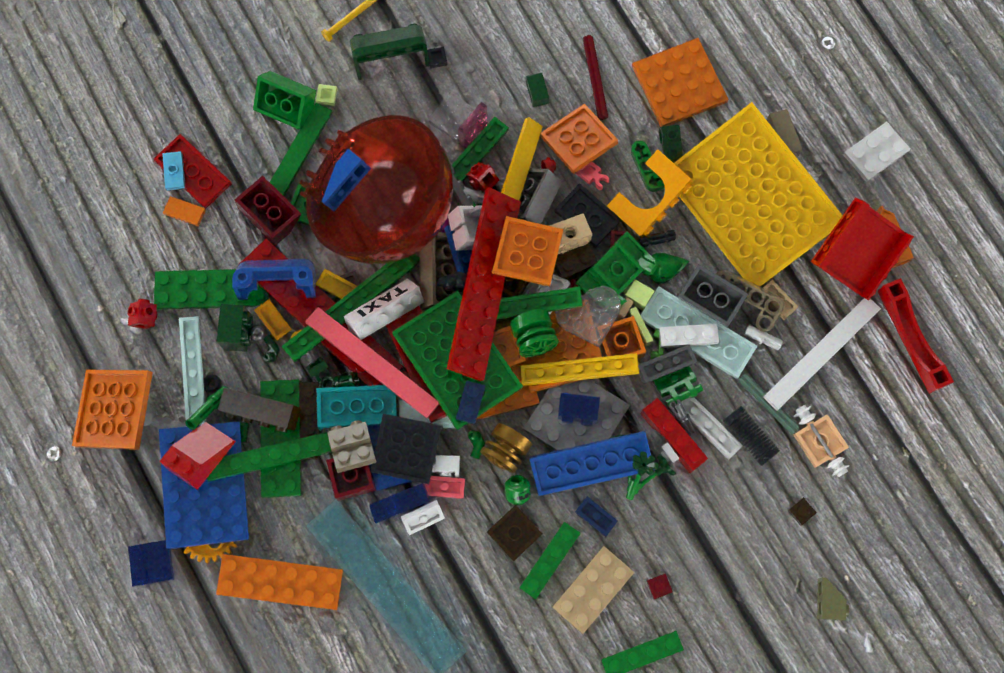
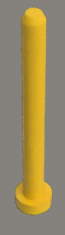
(327, 34)

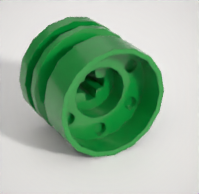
(534, 333)

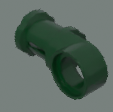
(341, 381)

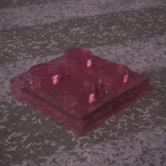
(472, 125)

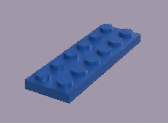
(588, 463)

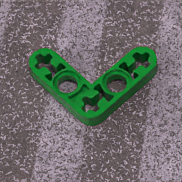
(646, 175)

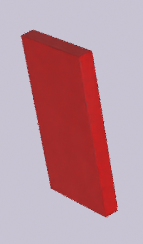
(202, 178)

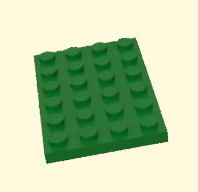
(428, 346)

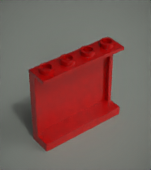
(862, 249)

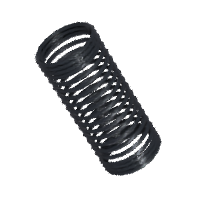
(754, 439)

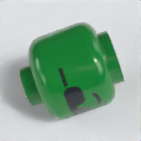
(517, 490)

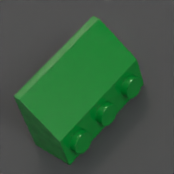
(283, 99)

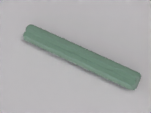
(758, 393)

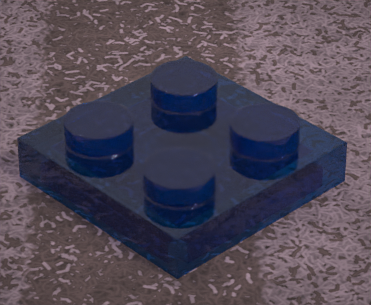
(150, 563)

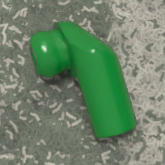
(477, 441)

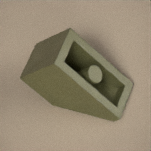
(830, 602)

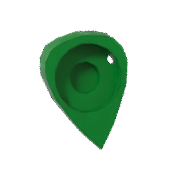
(667, 267)

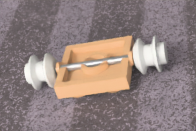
(821, 441)

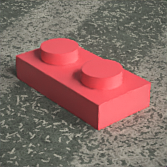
(446, 487)

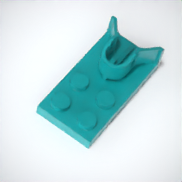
(347, 404)

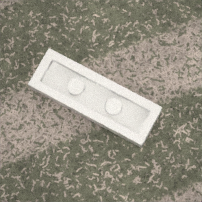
(691, 334)

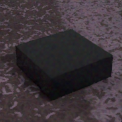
(437, 57)

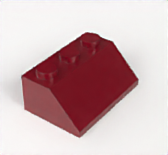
(268, 210)

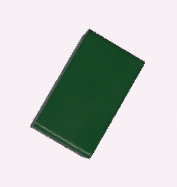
(537, 89)

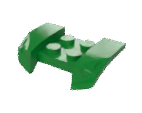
(619, 266)

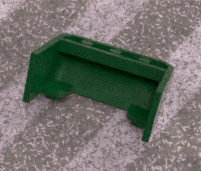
(388, 44)

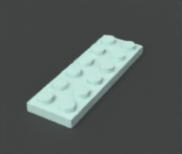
(728, 355)

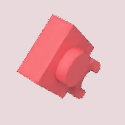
(592, 173)

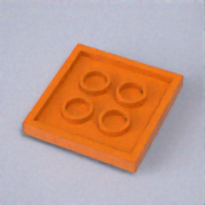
(579, 138)
(527, 251)

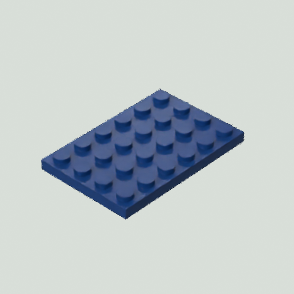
(205, 515)

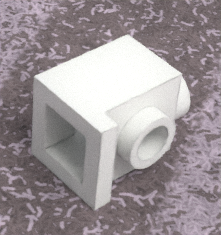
(447, 465)

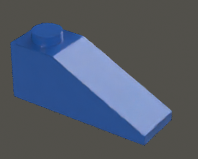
(345, 176)

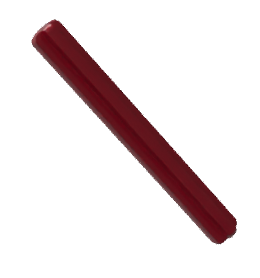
(595, 77)

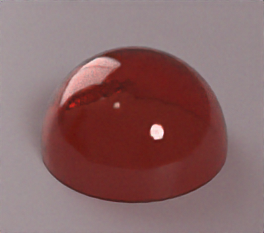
(395, 204)

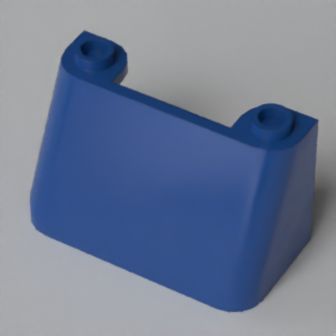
(250, 272)

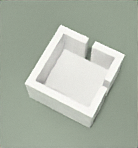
(464, 227)

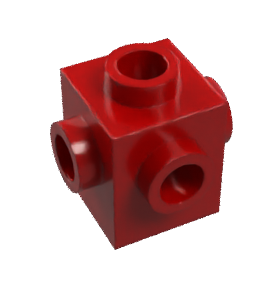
(482, 176)
(142, 314)

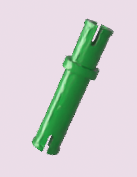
(205, 410)

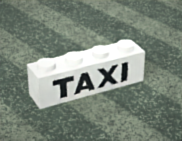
(384, 309)

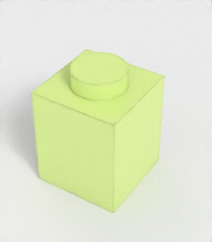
(639, 294)

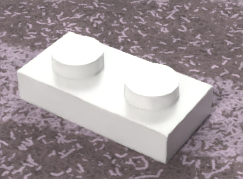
(422, 517)

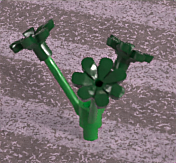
(643, 466)

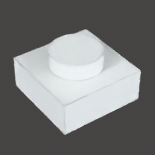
(669, 454)

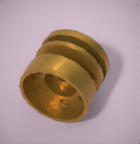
(506, 447)

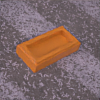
(184, 211)

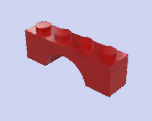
(683, 445)

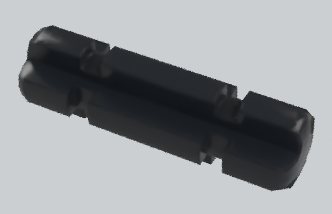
(657, 238)

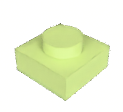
(326, 95)

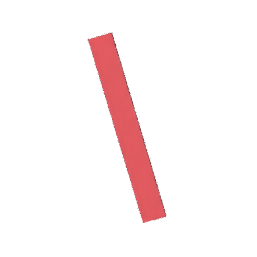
(372, 362)

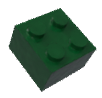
(234, 327)

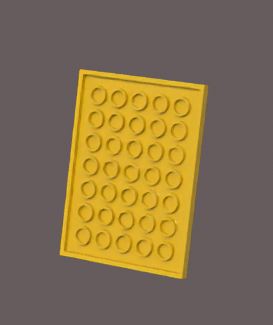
(755, 197)

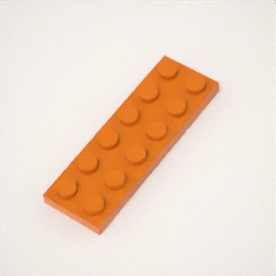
(279, 582)

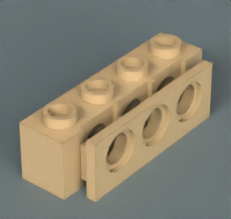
(578, 228)

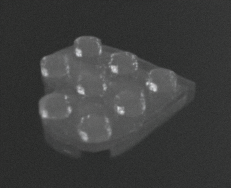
(594, 318)

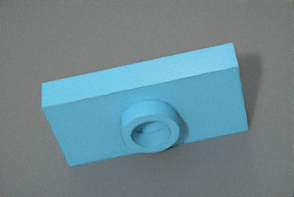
(173, 170)

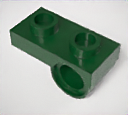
(671, 142)

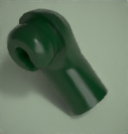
(273, 349)

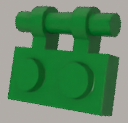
(675, 381)

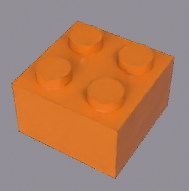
(623, 339)

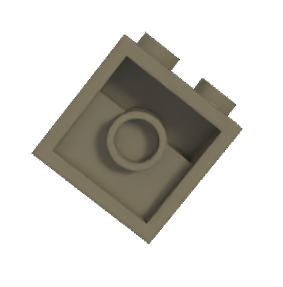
(351, 446)

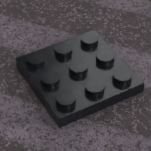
(406, 448)

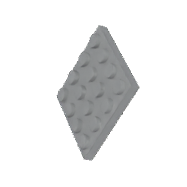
(558, 435)

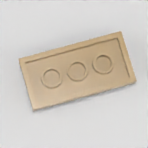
(593, 590)

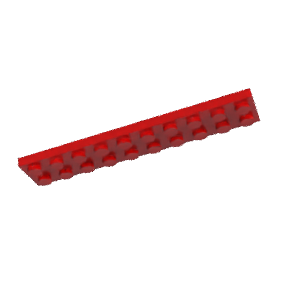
(481, 290)
(301, 308)

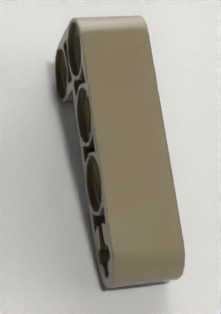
(764, 304)

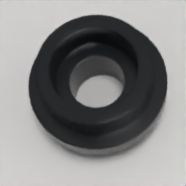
(209, 378)

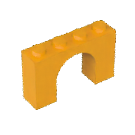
(675, 184)

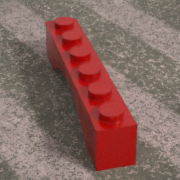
(899, 307)

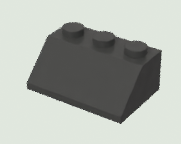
(538, 194)
(713, 295)

